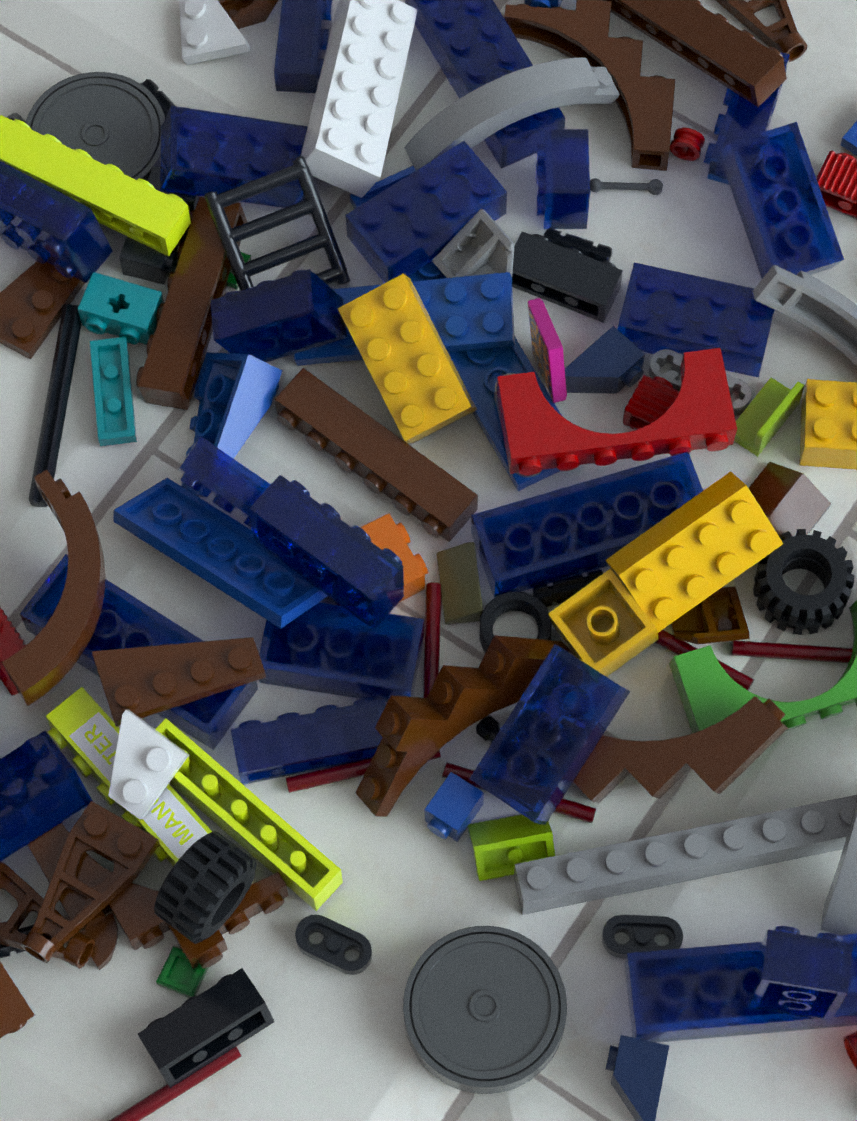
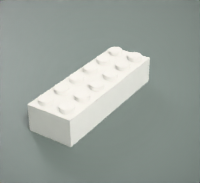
(358, 92)

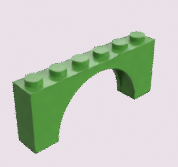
(713, 695)

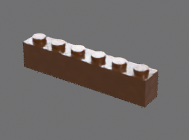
(708, 44)
(186, 316)
(375, 455)

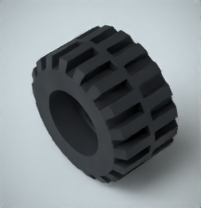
(800, 610)
(205, 887)

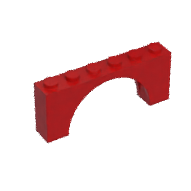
(543, 439)

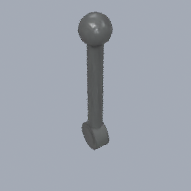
(654, 186)

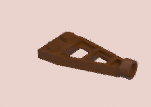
(780, 35)
(108, 837)
(79, 947)

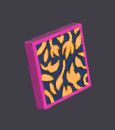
(547, 350)

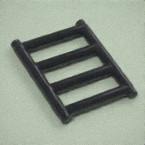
(311, 204)

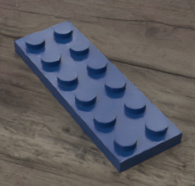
(464, 310)
(217, 551)

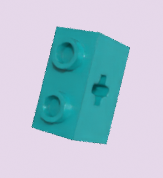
(120, 308)

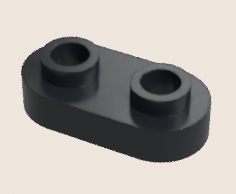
(641, 934)
(335, 944)

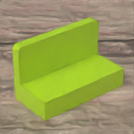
(766, 415)
(507, 842)

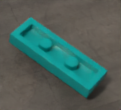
(113, 391)

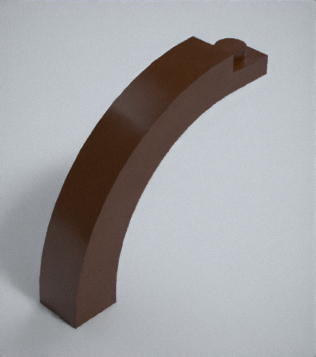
(70, 628)

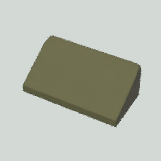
(460, 584)

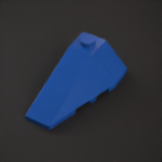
(232, 400)

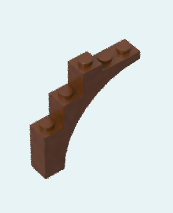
(584, 32)
(419, 726)
(136, 903)

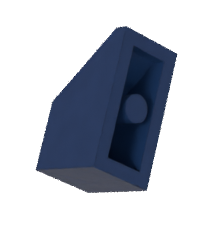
(606, 365)
(638, 1074)

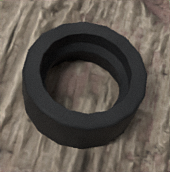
(514, 602)

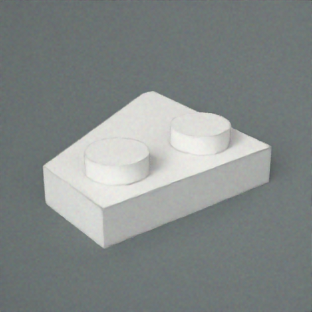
(208, 32)
(142, 765)

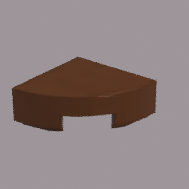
(106, 937)

